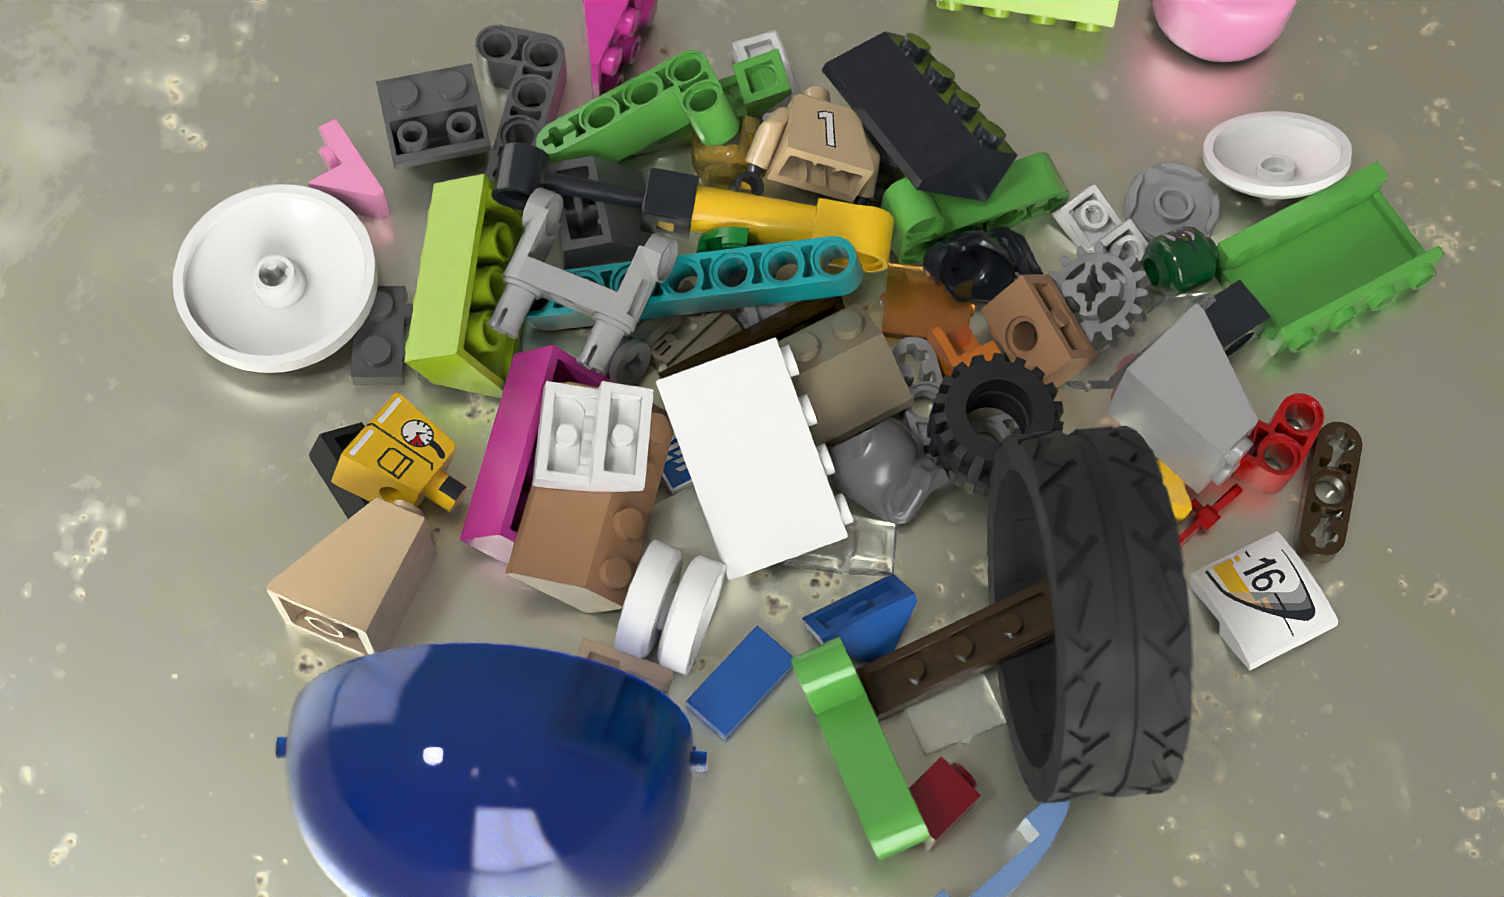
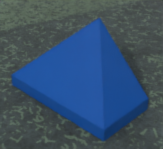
(866, 619)

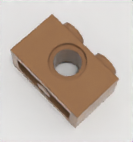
(1037, 304)

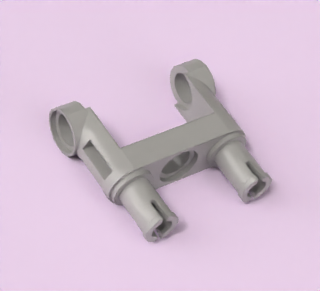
(612, 311)

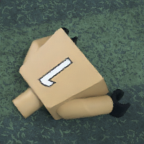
(814, 149)

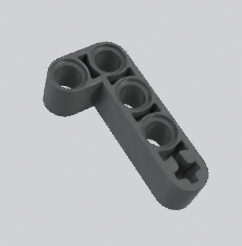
(525, 80)

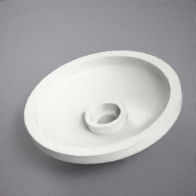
(1277, 154)

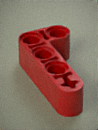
(1280, 442)

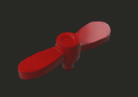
(1208, 515)

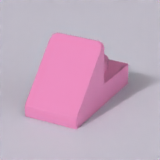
(348, 174)

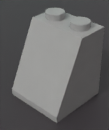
(1187, 403)

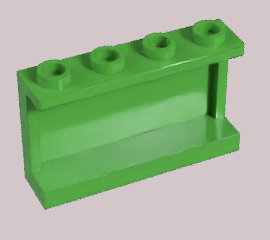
(1326, 260)

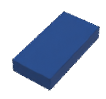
(740, 682)

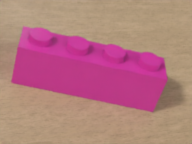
(511, 449)

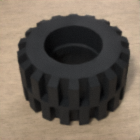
(987, 385)

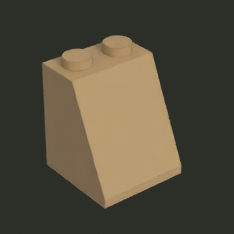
(358, 577)

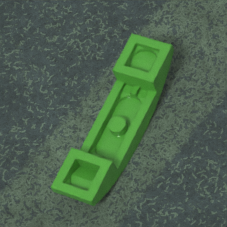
(752, 90)

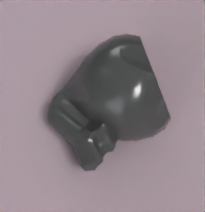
(884, 471)

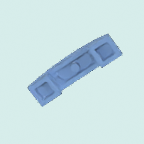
(1039, 830)

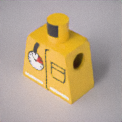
(400, 459)

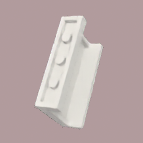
(755, 457)

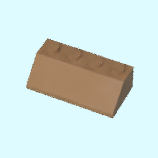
(588, 542)

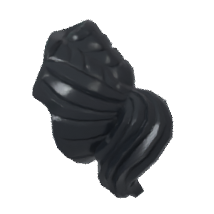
(986, 257)

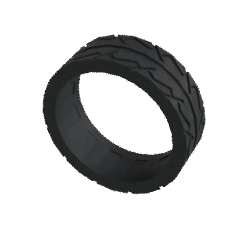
(1114, 687)

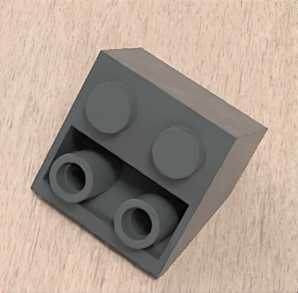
(433, 116)
(596, 230)

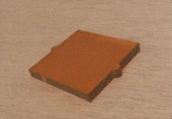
(917, 304)

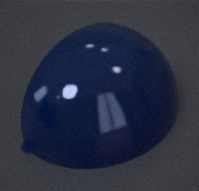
(487, 773)

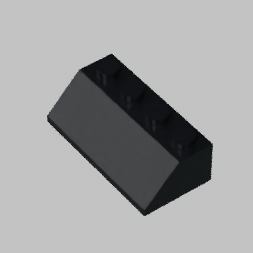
(922, 116)

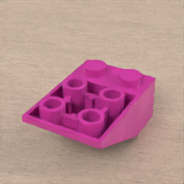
(613, 38)

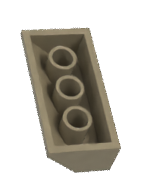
(846, 375)

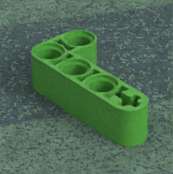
(645, 111)
(923, 218)
(860, 749)

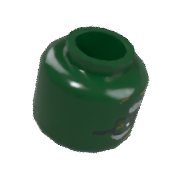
(1180, 261)

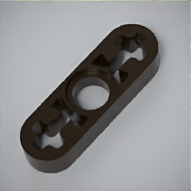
(1312, 508)

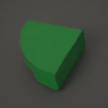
(723, 239)

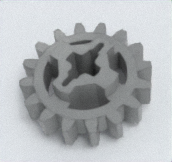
(1112, 310)

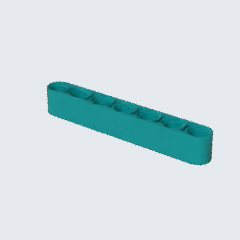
(712, 273)

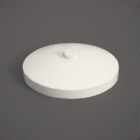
(275, 278)

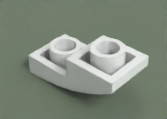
(1092, 220)

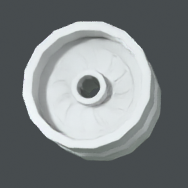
(662, 604)

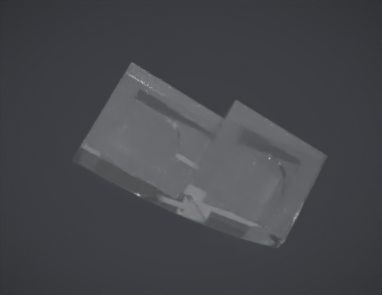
(865, 551)

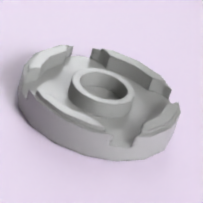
(1171, 199)

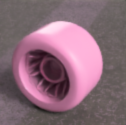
(1223, 27)

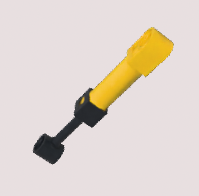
(679, 205)

